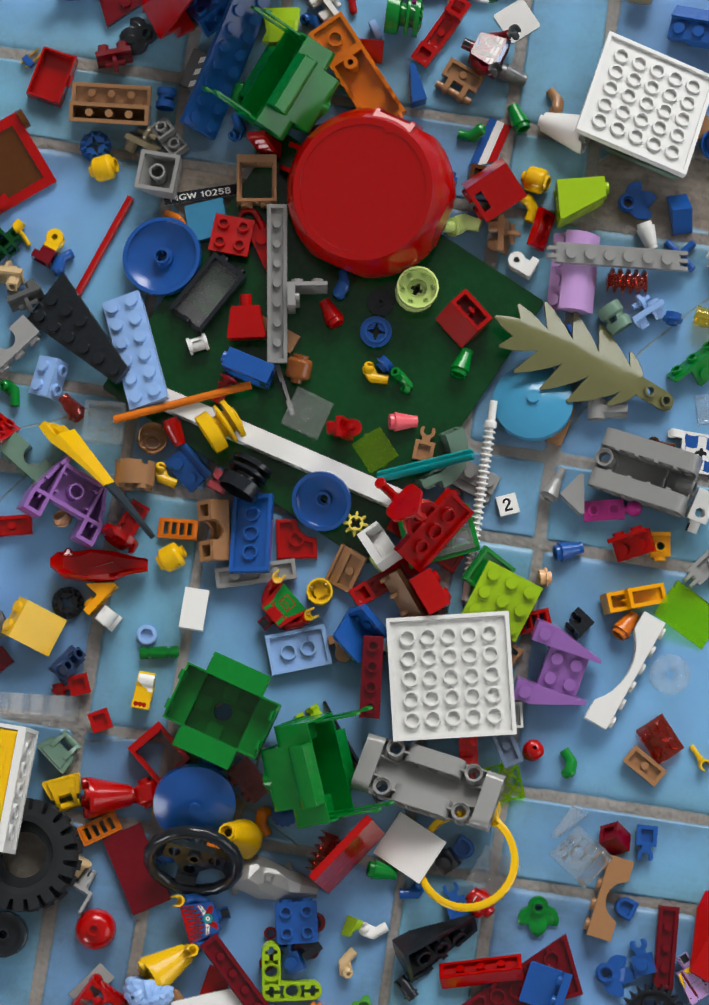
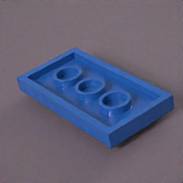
(251, 535)

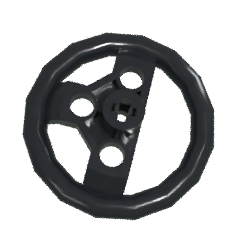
(198, 855)

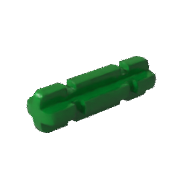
(159, 652)

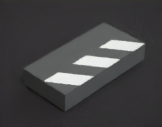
(192, 69)

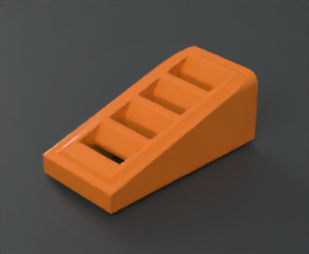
(194, 533)
(86, 842)

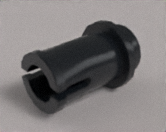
(406, 988)

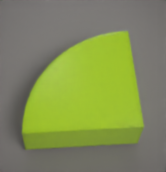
(351, 925)

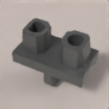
(25, 298)

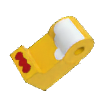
(144, 691)

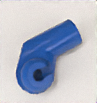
(310, 20)
(342, 286)
(412, 893)

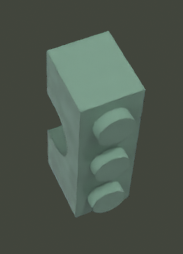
(16, 450)

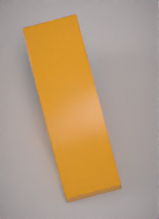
(632, 598)

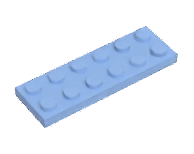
(135, 343)

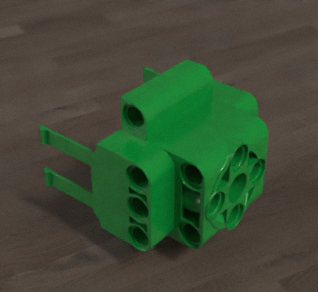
(286, 84)
(195, 704)
(313, 770)

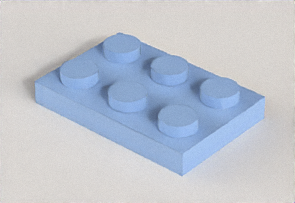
(298, 649)

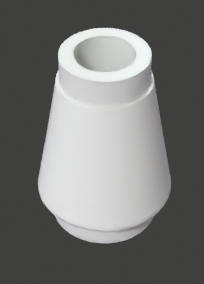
(647, 234)

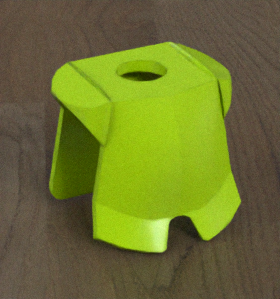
(288, 15)

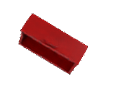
(52, 77)

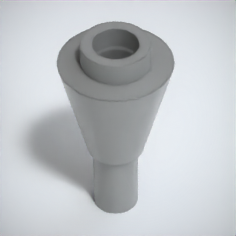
(551, 491)

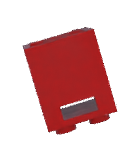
(498, 188)

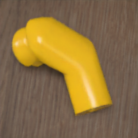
(531, 206)
(372, 375)
(162, 475)

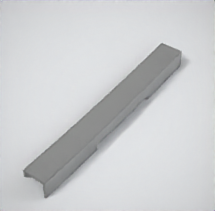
(281, 379)

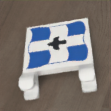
(694, 443)

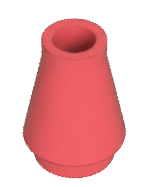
(401, 421)

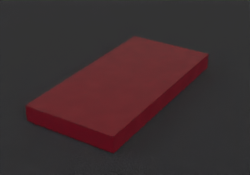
(127, 857)

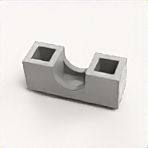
(25, 336)

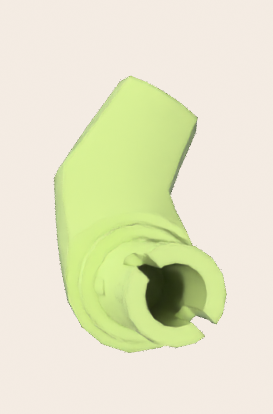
(462, 223)

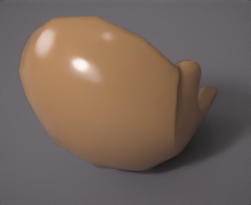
(152, 438)

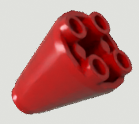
(104, 796)

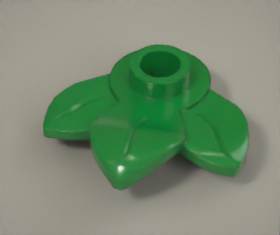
(539, 918)

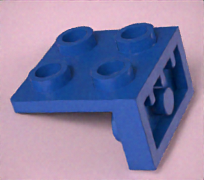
(207, 14)
(545, 985)

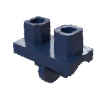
(67, 663)

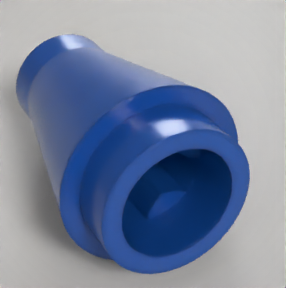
(567, 550)

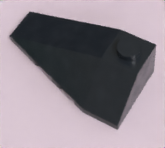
(424, 946)

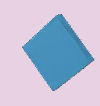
(201, 217)

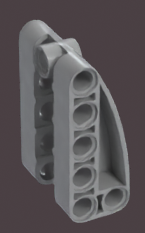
(646, 472)

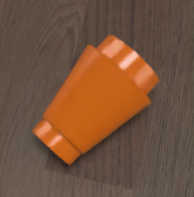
(623, 628)

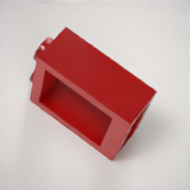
(145, 739)

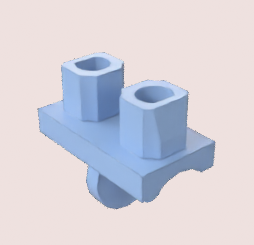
(654, 307)

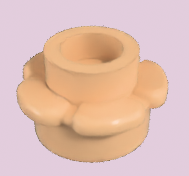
(61, 518)
(544, 577)

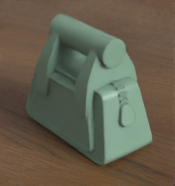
(57, 753)

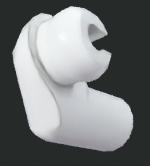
(373, 932)

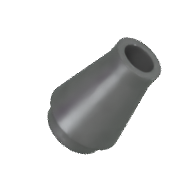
(512, 75)

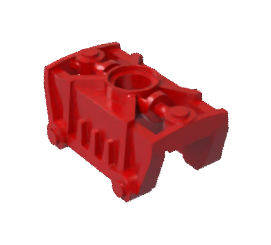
(108, 993)

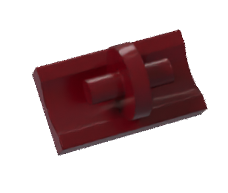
(114, 57)

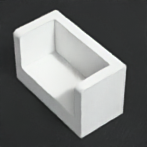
(379, 546)
(194, 609)

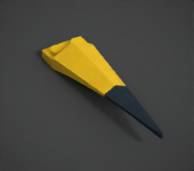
(74, 446)

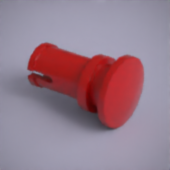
(225, 382)

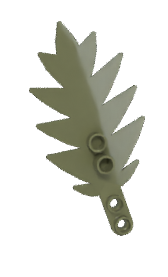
(579, 358)

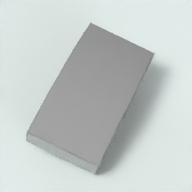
(169, 138)
(99, 968)

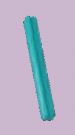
(426, 465)

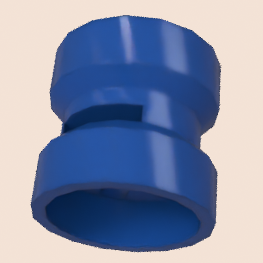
(166, 98)

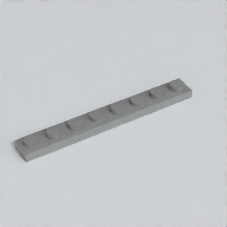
(277, 283)

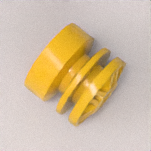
(220, 426)

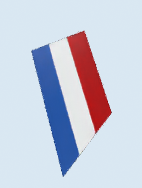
(491, 143)

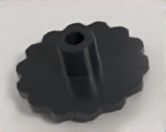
(380, 303)

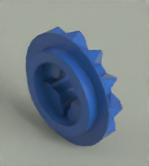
(87, 141)
(383, 326)

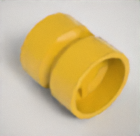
(319, 592)

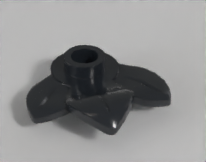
(135, 35)

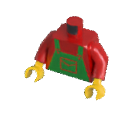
(282, 607)

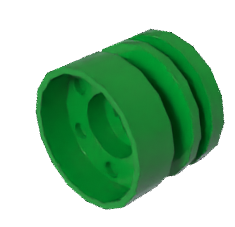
(404, 15)

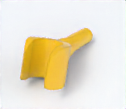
(18, 225)
(699, 757)

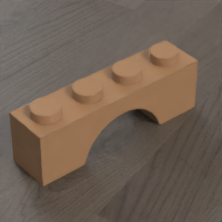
(600, 922)

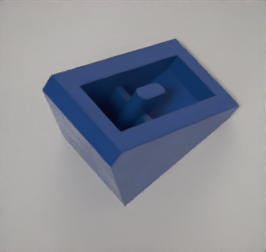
(680, 214)

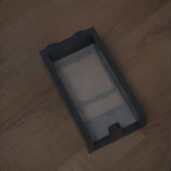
(208, 292)

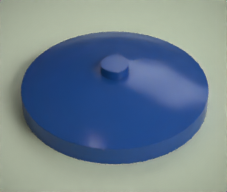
(162, 256)
(194, 797)

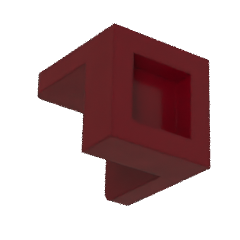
(614, 838)

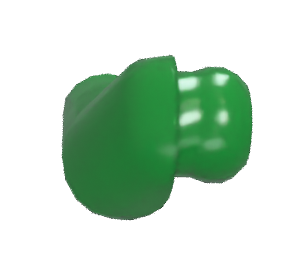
(472, 135)

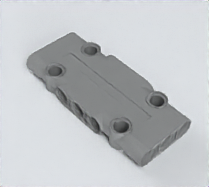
(428, 782)

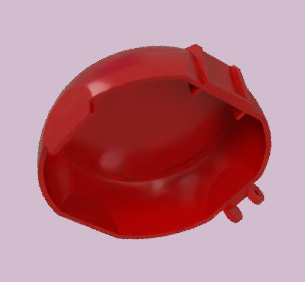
(370, 192)

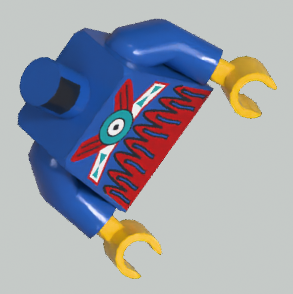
(200, 919)

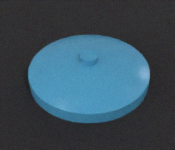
(527, 410)

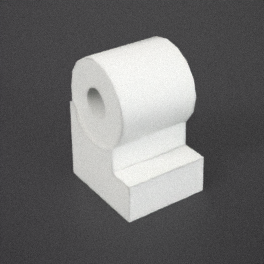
(521, 266)
(108, 618)

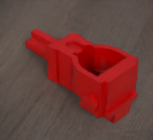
(469, 751)

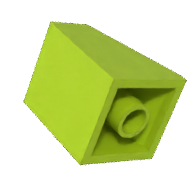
(578, 197)

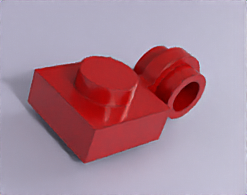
(77, 685)

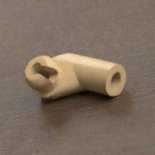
(344, 963)

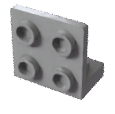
(298, 286)

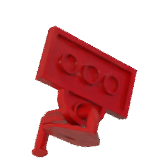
(432, 523)

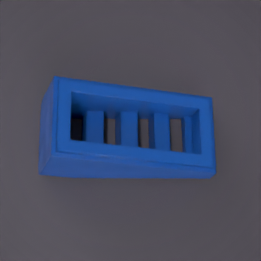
(417, 92)

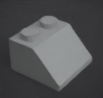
(159, 173)

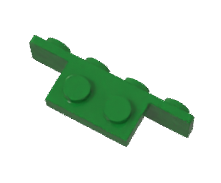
(696, 364)

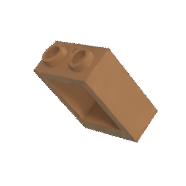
(256, 161)

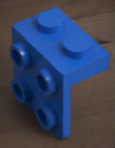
(355, 624)
(296, 921)

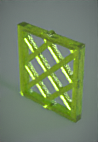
(508, 798)

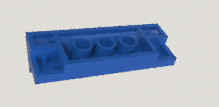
(690, 26)

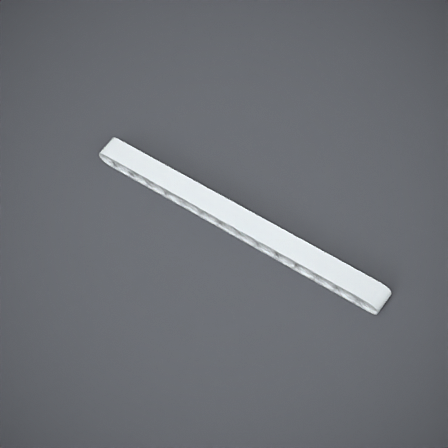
(290, 453)

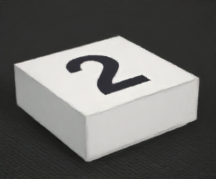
(507, 504)

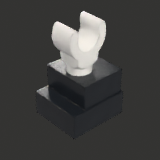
(311, 950)

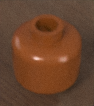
(298, 368)

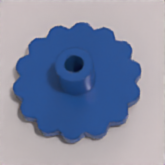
(283, 818)

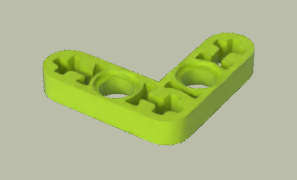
(275, 980)

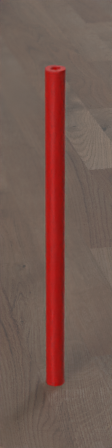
(104, 244)

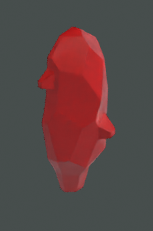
(82, 565)

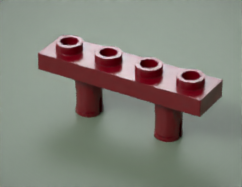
(371, 676)

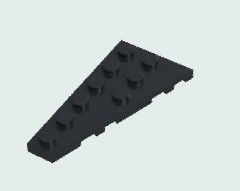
(73, 325)

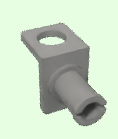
(83, 885)

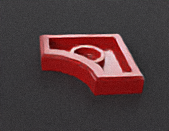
(292, 542)

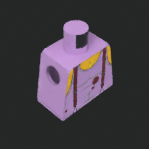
(692, 986)

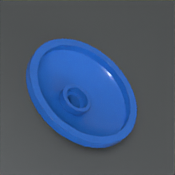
(310, 506)

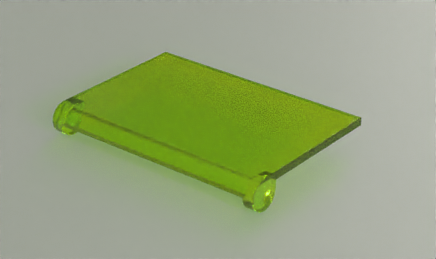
(685, 613)

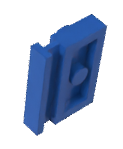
(188, 467)

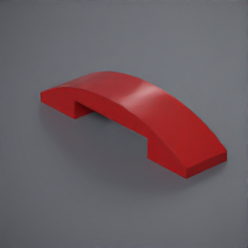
(441, 32)
(372, 588)

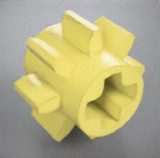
(356, 518)

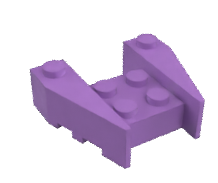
(71, 492)
(560, 670)

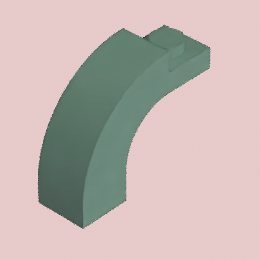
(452, 441)

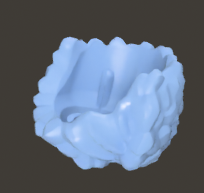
(146, 992)

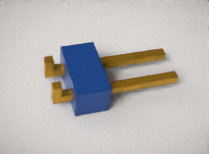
(26, 59)

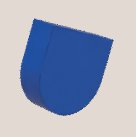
(463, 847)
(625, 908)

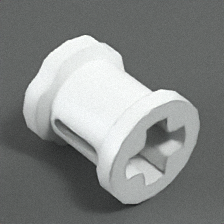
(197, 344)

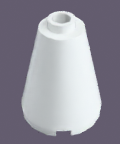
(561, 128)

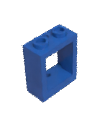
(247, 368)

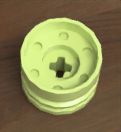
(412, 278)

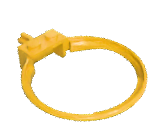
(463, 907)

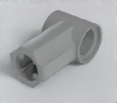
(600, 411)

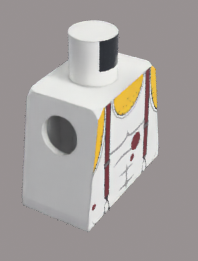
(699, 500)

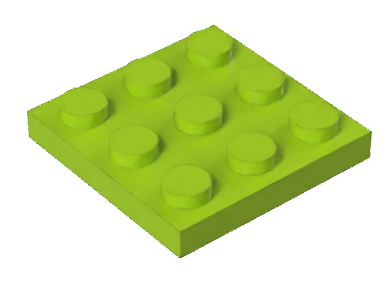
(503, 591)

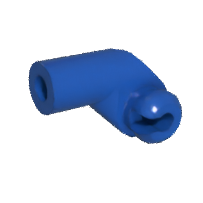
(238, 130)
(60, 260)

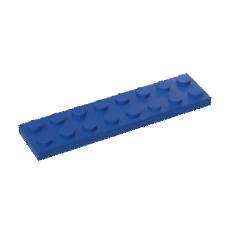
(223, 66)

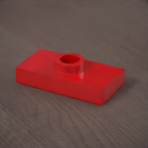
(540, 229)
(128, 523)

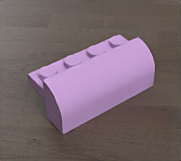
(573, 285)

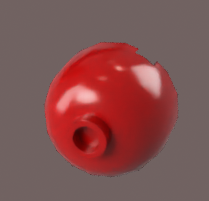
(95, 929)

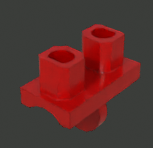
(344, 428)

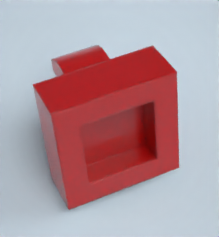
(100, 720)

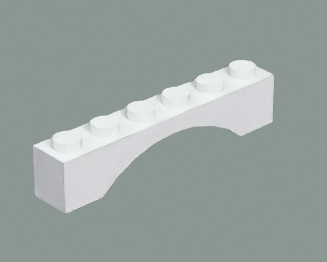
(645, 634)

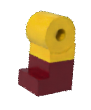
(50, 248)

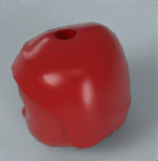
(532, 750)

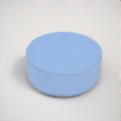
(375, 29)
(146, 634)

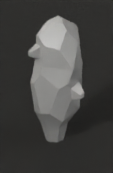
(273, 881)

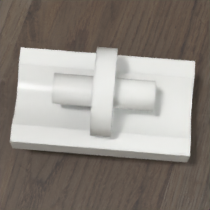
(329, 9)

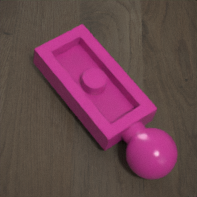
(610, 510)

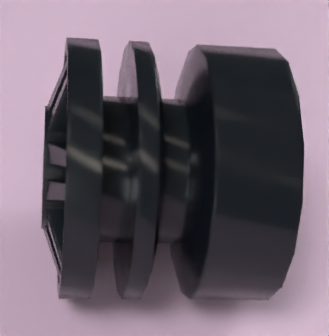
(246, 474)

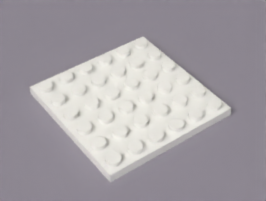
(645, 104)
(451, 676)

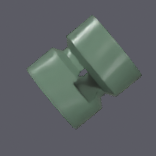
(609, 312)

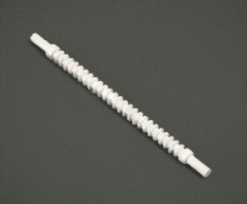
(490, 425)

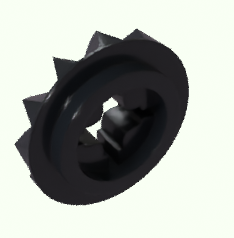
(68, 612)

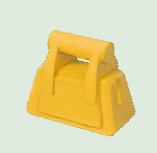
(64, 787)

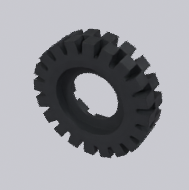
(60, 863)

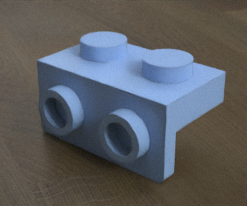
(49, 378)

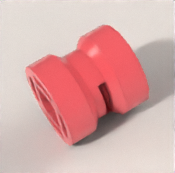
(213, 483)

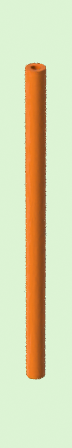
(182, 402)

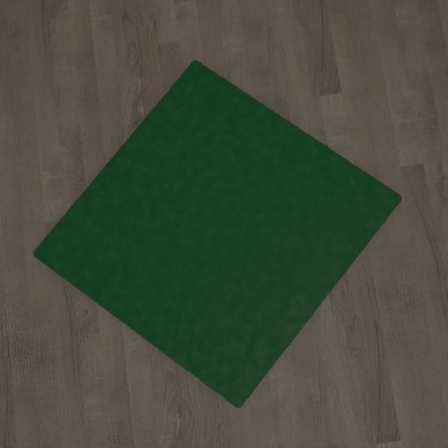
(338, 355)

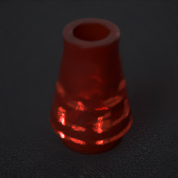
(72, 408)

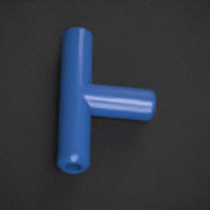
(688, 247)

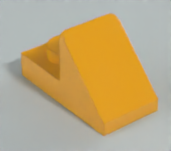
(103, 592)

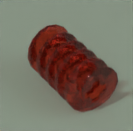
(627, 280)
(328, 843)

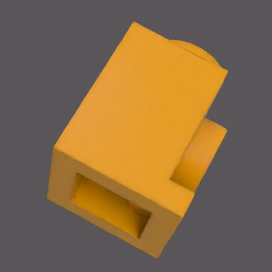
(664, 538)

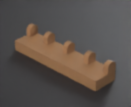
(403, 594)

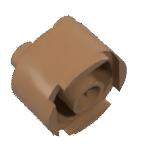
(135, 474)

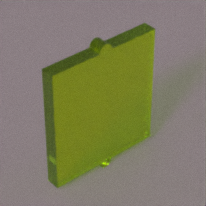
(375, 450)

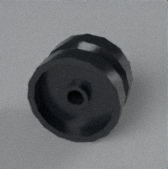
(16, 933)

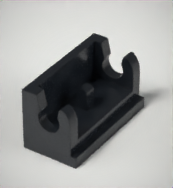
(580, 624)

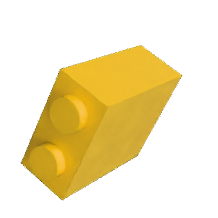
(33, 626)

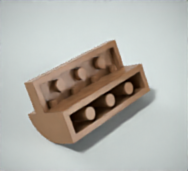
(110, 104)

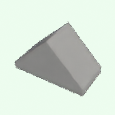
(574, 495)

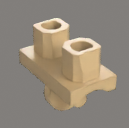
(11, 276)

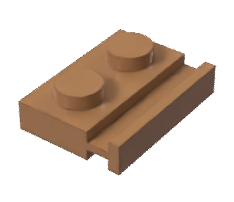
(346, 568)

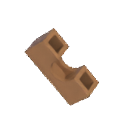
(216, 516)

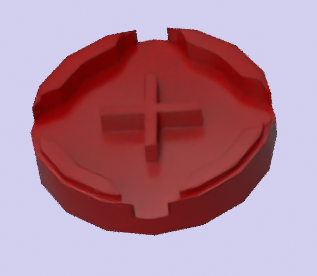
(119, 538)

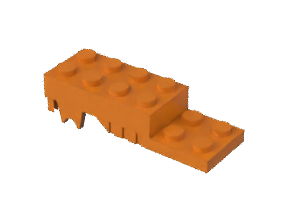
(356, 67)

